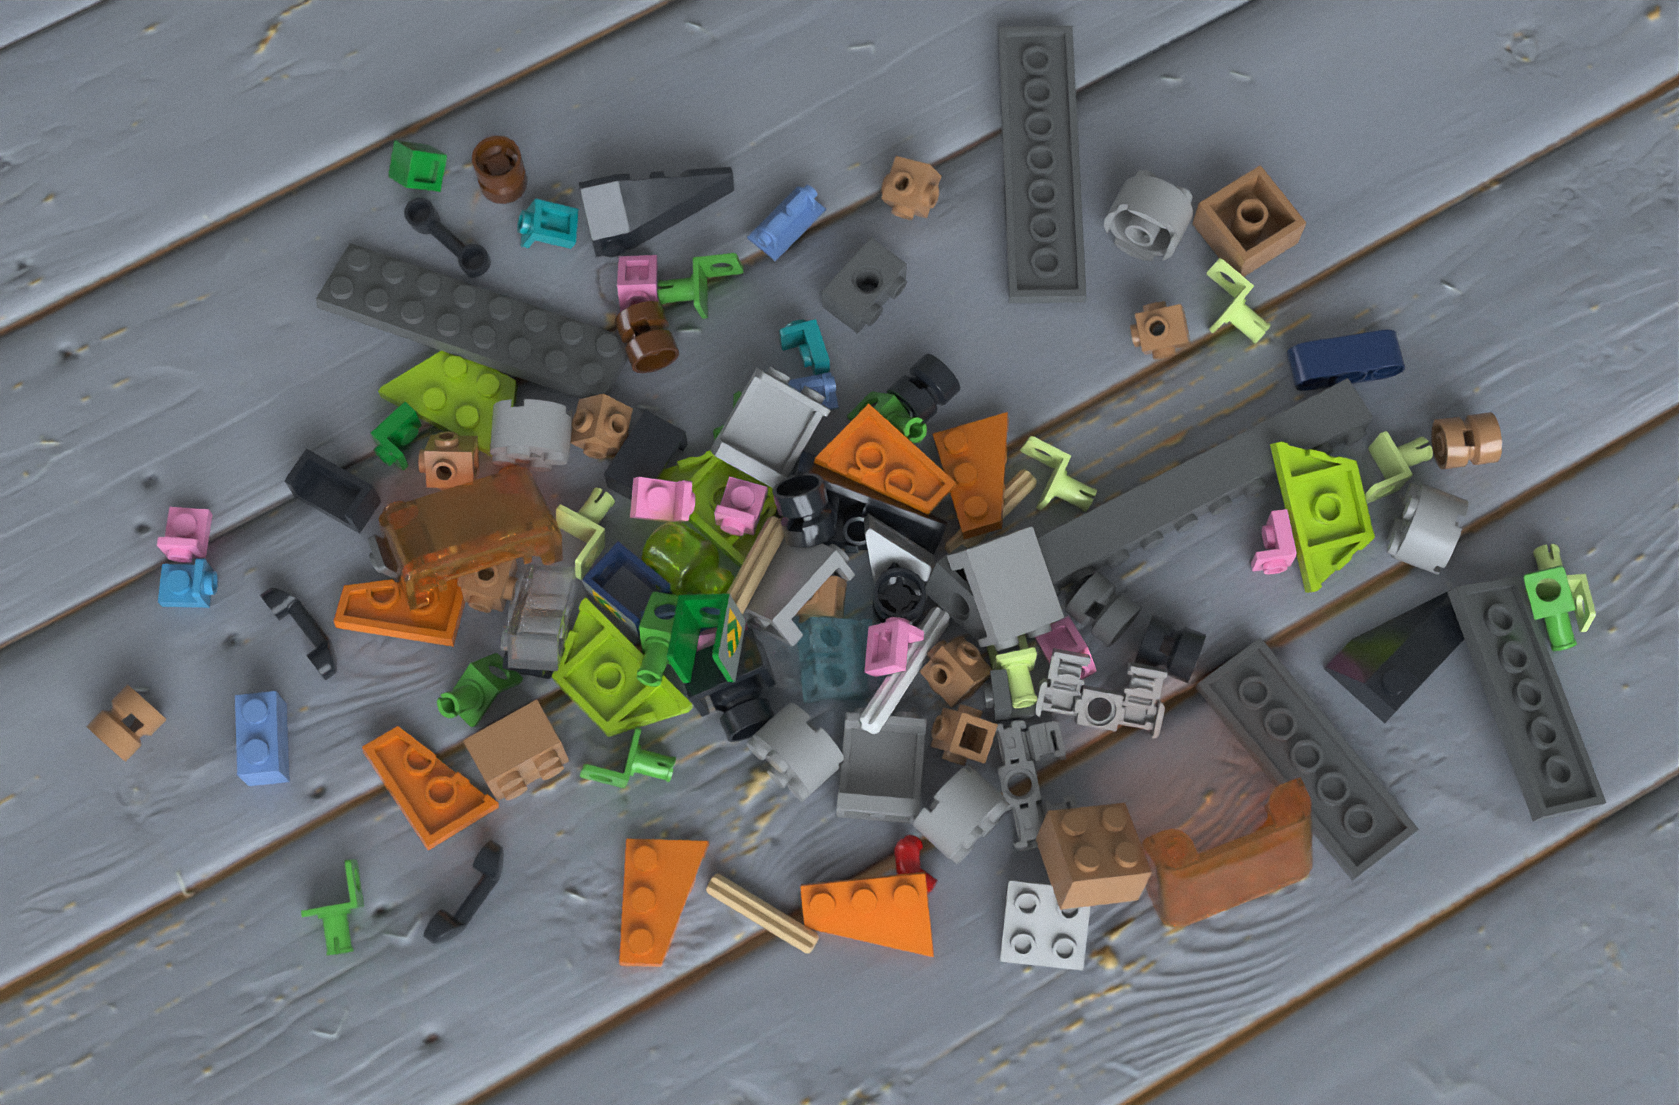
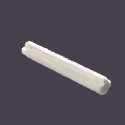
(897, 683)

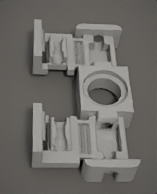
(1134, 711)
(1026, 748)

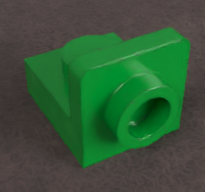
(395, 431)

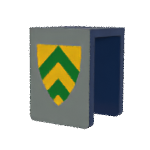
(613, 561)

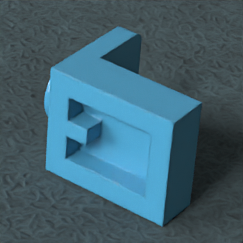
(187, 584)

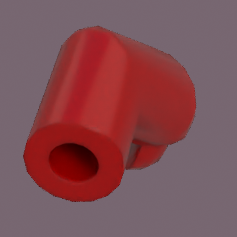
(908, 859)

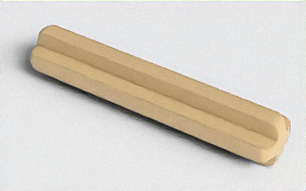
(1015, 492)
(756, 562)
(762, 913)

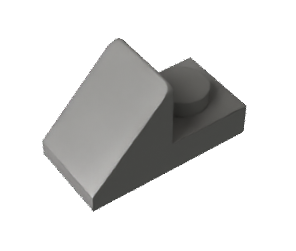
(888, 546)

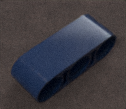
(1354, 357)

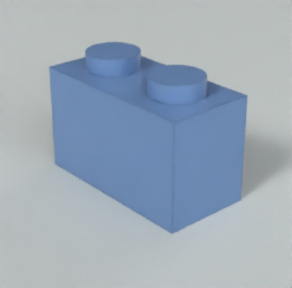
(262, 738)

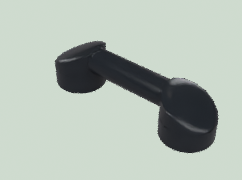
(425, 220)
(324, 655)
(446, 926)

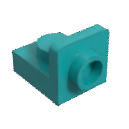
(548, 224)
(810, 342)

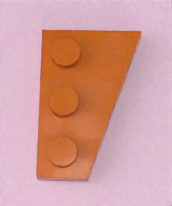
(886, 461)
(976, 461)
(383, 610)
(426, 789)
(654, 895)
(873, 910)

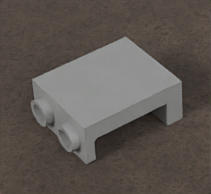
(769, 426)
(789, 584)
(1010, 587)
(882, 769)

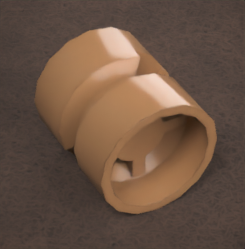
(1472, 440)
(115, 734)

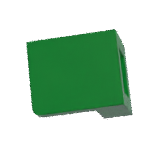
(417, 166)

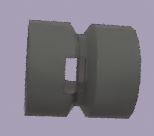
(1113, 619)

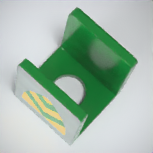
(686, 629)

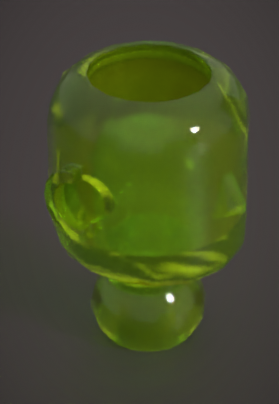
(685, 561)

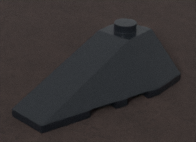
(630, 211)
(853, 501)
(1397, 656)

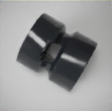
(926, 387)
(804, 510)
(899, 594)
(1184, 652)
(742, 709)

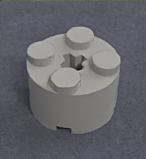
(1149, 216)
(531, 434)
(1427, 528)
(796, 751)
(961, 814)

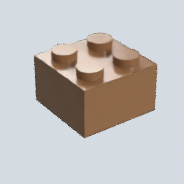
(1249, 222)
(517, 751)
(1093, 855)

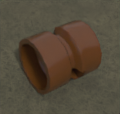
(499, 169)
(647, 337)

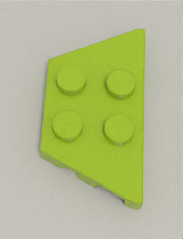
(453, 395)
(709, 481)
(1323, 508)
(602, 679)

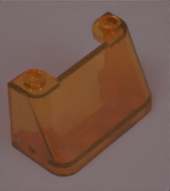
(468, 531)
(1198, 886)

